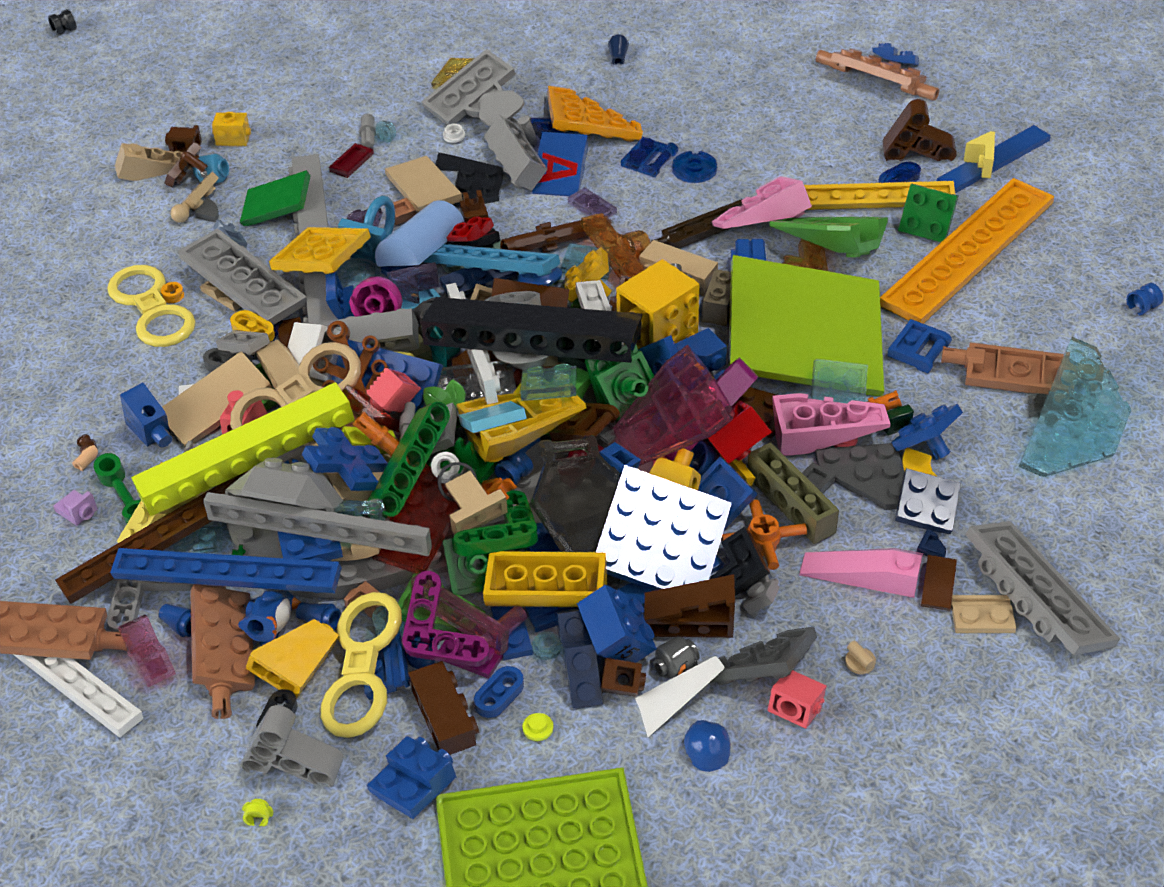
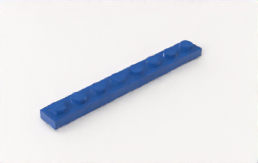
(226, 570)

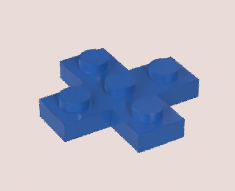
(338, 456)

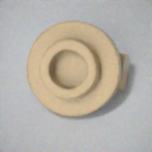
(859, 659)

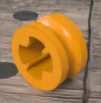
(174, 287)

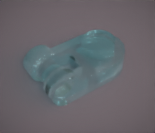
(358, 508)

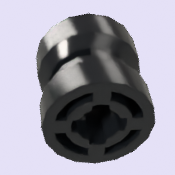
(62, 22)

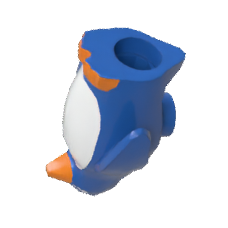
(268, 615)

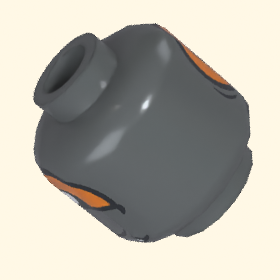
(675, 657)

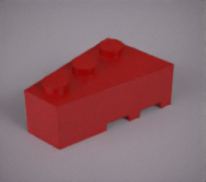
(740, 434)

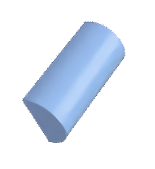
(419, 236)

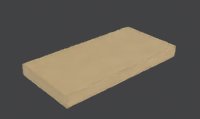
(422, 183)
(199, 407)

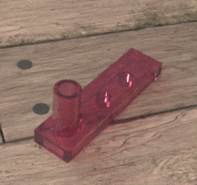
(473, 621)

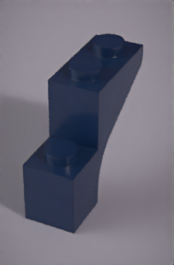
(579, 658)

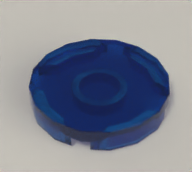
(694, 167)

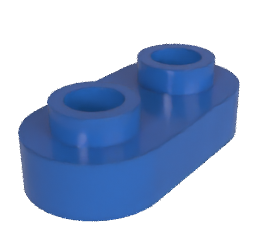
(495, 691)

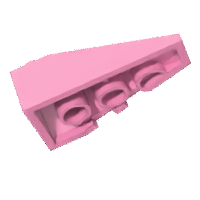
(774, 201)

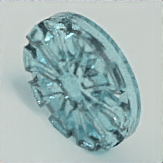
(357, 272)

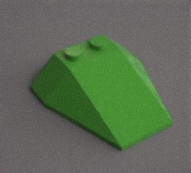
(840, 234)

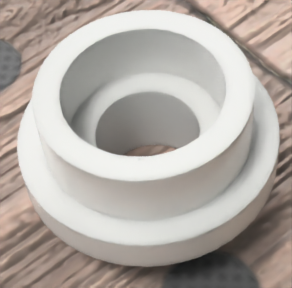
(453, 133)
(445, 456)

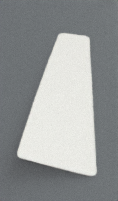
(666, 699)

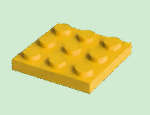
(320, 249)

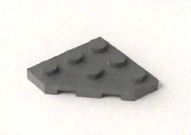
(866, 471)
(773, 659)

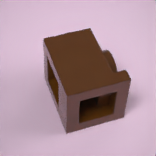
(182, 138)
(613, 669)

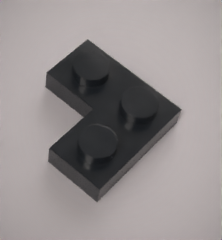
(745, 561)

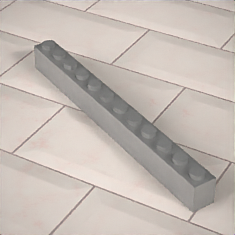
(312, 215)

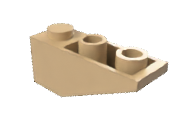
(141, 162)

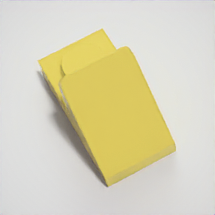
(982, 152)

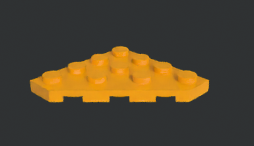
(586, 116)

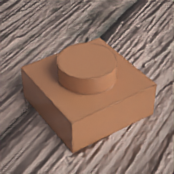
(403, 211)

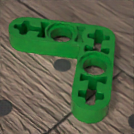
(511, 535)

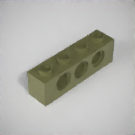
(793, 492)

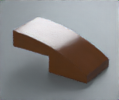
(938, 583)

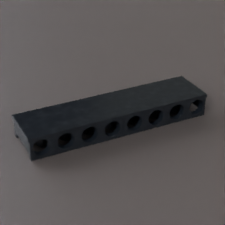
(531, 324)

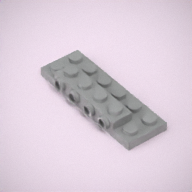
(242, 276)
(1039, 589)

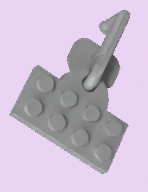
(479, 94)

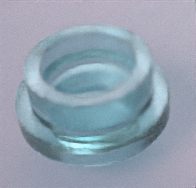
(385, 131)
(546, 645)

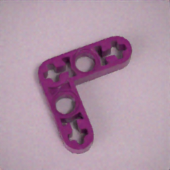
(425, 628)

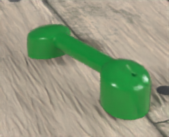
(111, 474)

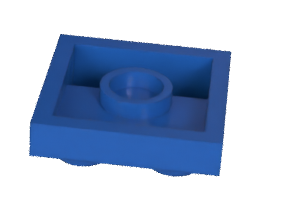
(413, 776)

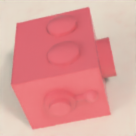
(797, 698)

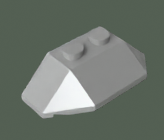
(286, 484)

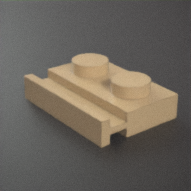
(983, 614)

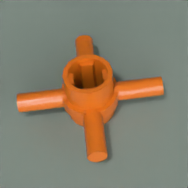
(768, 534)

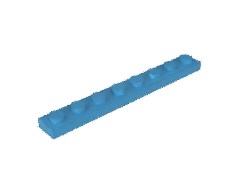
(498, 259)

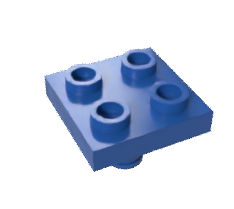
(928, 429)

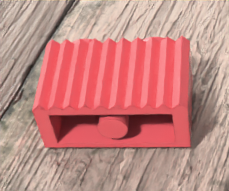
(392, 391)

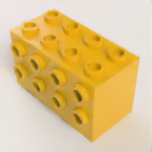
(664, 299)

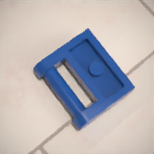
(913, 340)

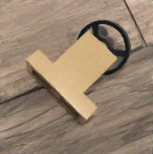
(475, 504)

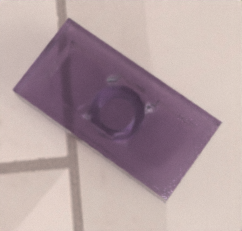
(591, 204)

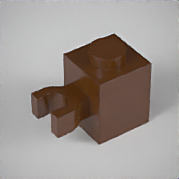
(473, 207)

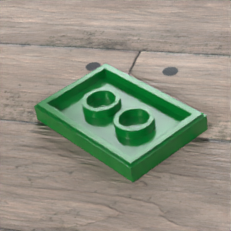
(275, 198)

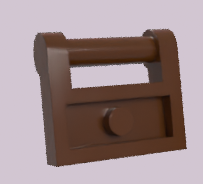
(576, 426)

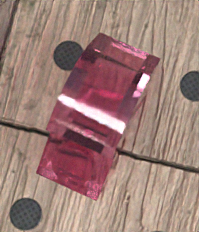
(145, 651)

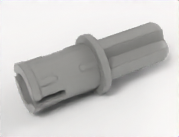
(367, 130)

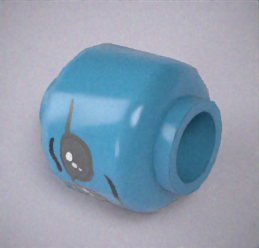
(216, 164)

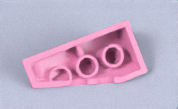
(818, 424)
(875, 569)

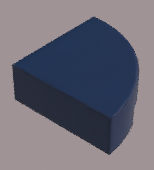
(931, 545)

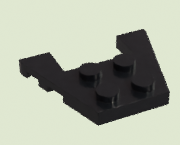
(473, 177)

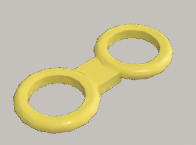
(151, 306)
(360, 665)

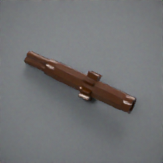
(545, 237)

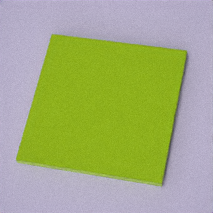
(801, 314)
(542, 834)

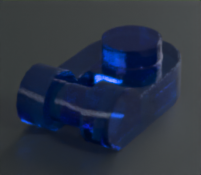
(903, 172)

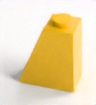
(293, 657)

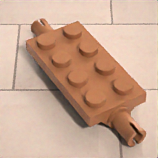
(910, 78)
(1005, 367)
(55, 630)
(219, 644)

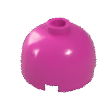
(375, 295)

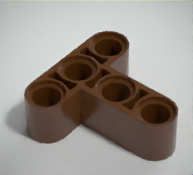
(914, 133)

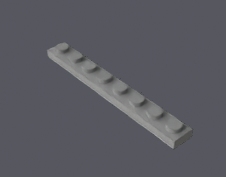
(318, 523)

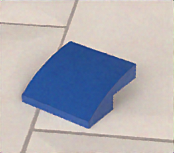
(338, 297)

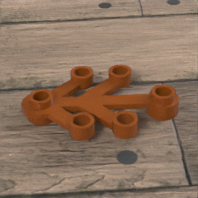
(365, 359)

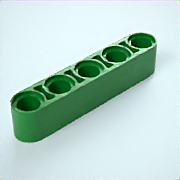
(416, 452)

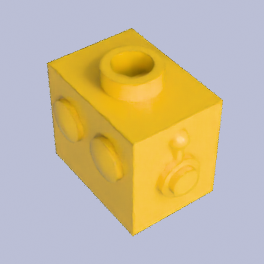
(231, 129)

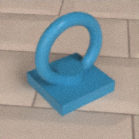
(377, 234)

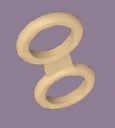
(299, 384)

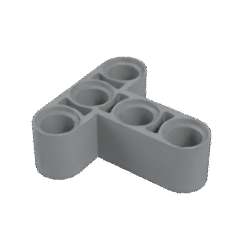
(290, 750)

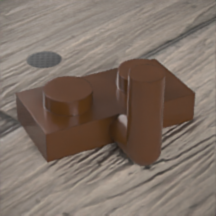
(187, 159)

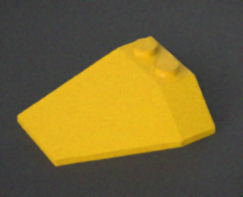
(509, 438)

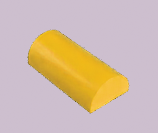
(543, 578)

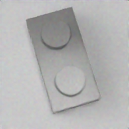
(242, 341)

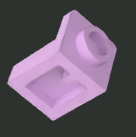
(76, 507)

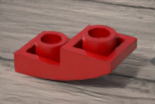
(472, 230)

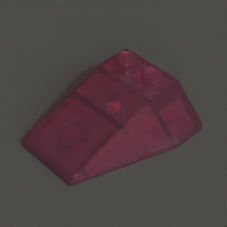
(677, 411)

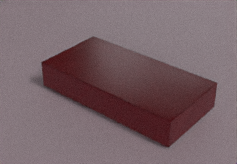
(351, 160)

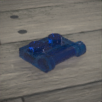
(644, 152)

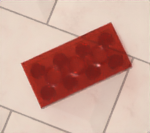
(426, 509)

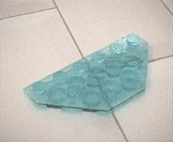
(1079, 416)

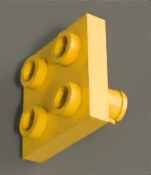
(591, 269)

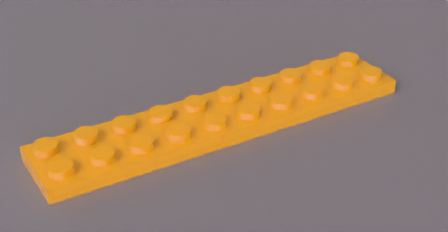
(966, 251)

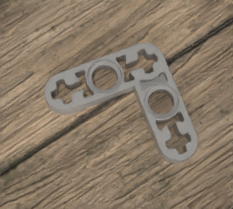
(132, 609)

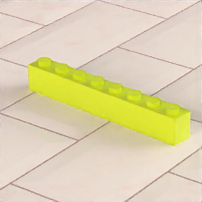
(241, 449)

